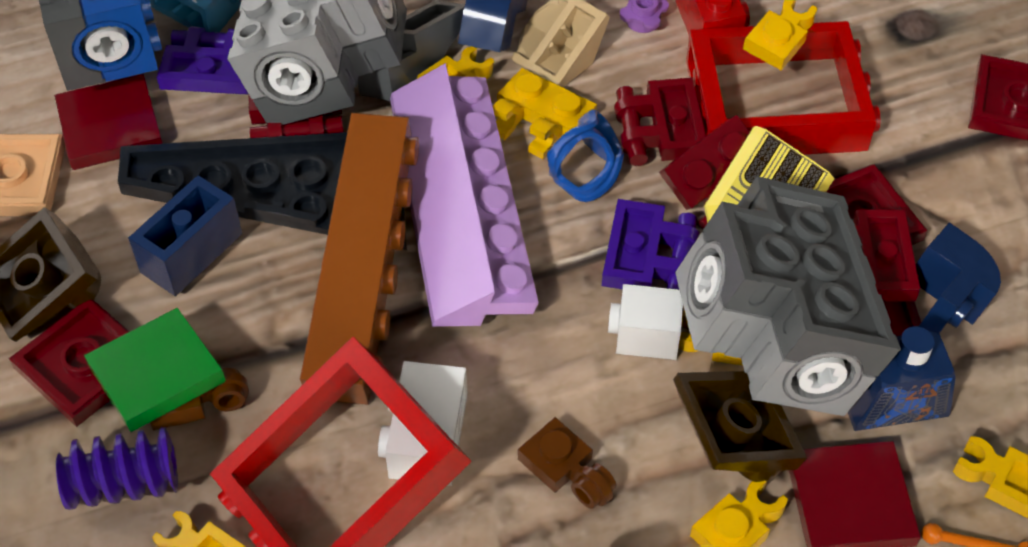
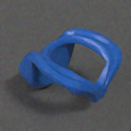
(602, 140)

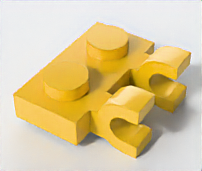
(543, 104)

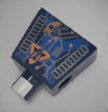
(911, 387)

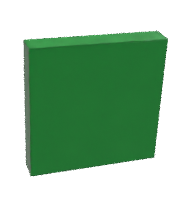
(154, 369)

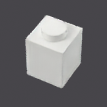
(647, 321)

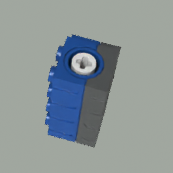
(100, 39)

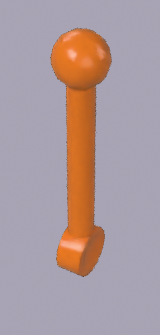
(933, 534)

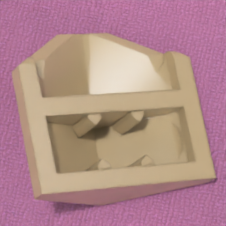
(561, 40)

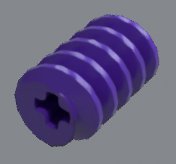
(116, 470)

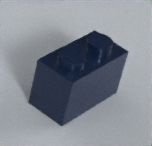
(186, 235)

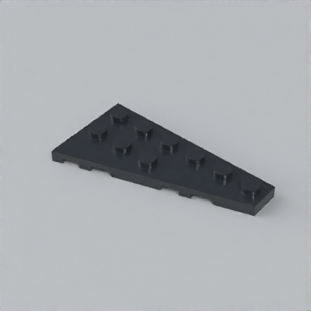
(270, 178)

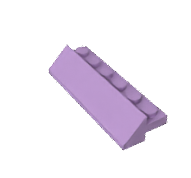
(463, 203)

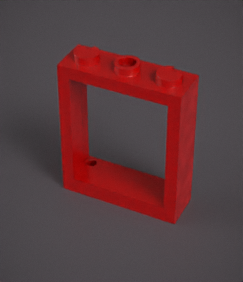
(805, 132)
(300, 411)

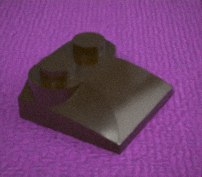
(42, 274)
(738, 430)

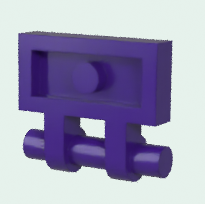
(199, 63)
(635, 243)

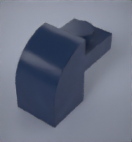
(489, 23)
(957, 275)

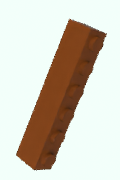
(362, 243)

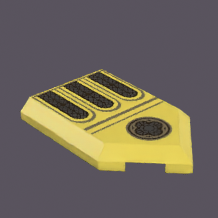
(769, 158)

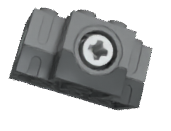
(309, 53)
(789, 297)

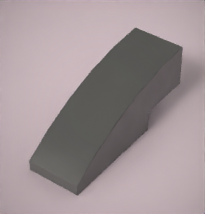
(426, 40)

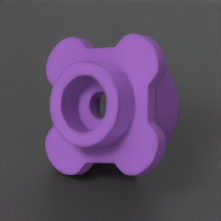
(644, 15)

